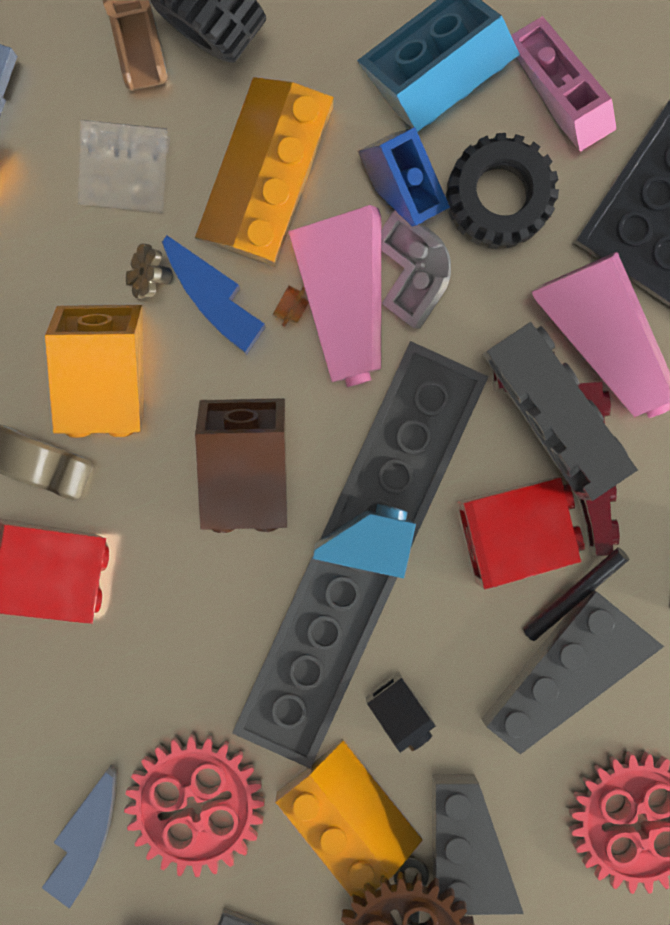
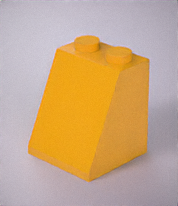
(96, 369)

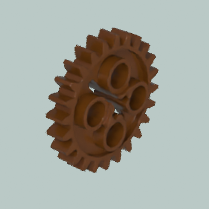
(406, 899)

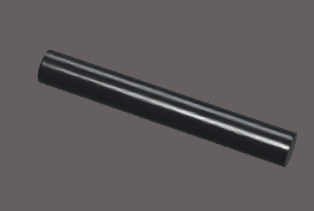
(576, 594)

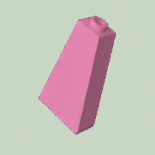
(343, 286)
(609, 329)

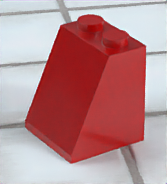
(520, 532)
(50, 572)

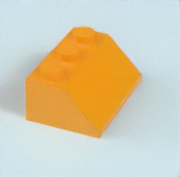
(348, 820)

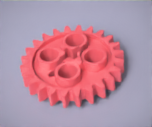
(636, 782)
(207, 841)

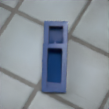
(214, 296)

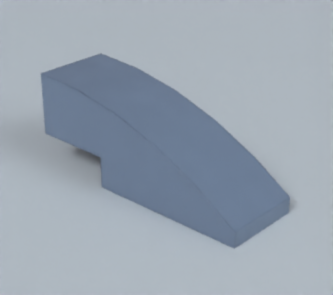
(83, 840)

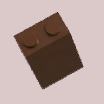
(241, 464)

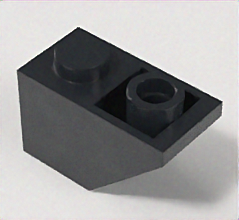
(401, 714)

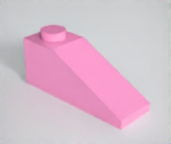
(564, 84)

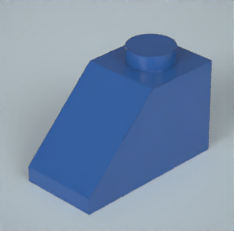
(404, 176)

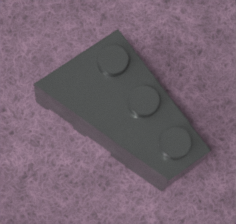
(468, 848)

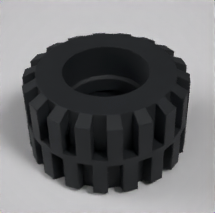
(215, 26)
(522, 161)

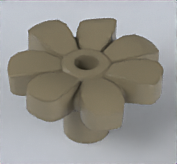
(147, 272)

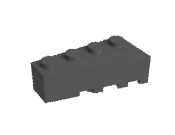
(559, 412)
(572, 667)

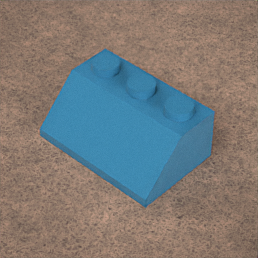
(439, 58)
(371, 542)

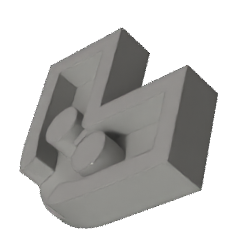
(424, 273)

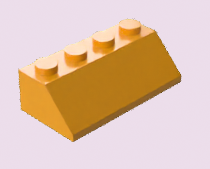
(265, 169)

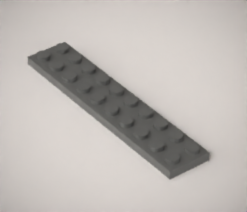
(342, 604)

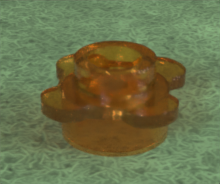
(291, 305)

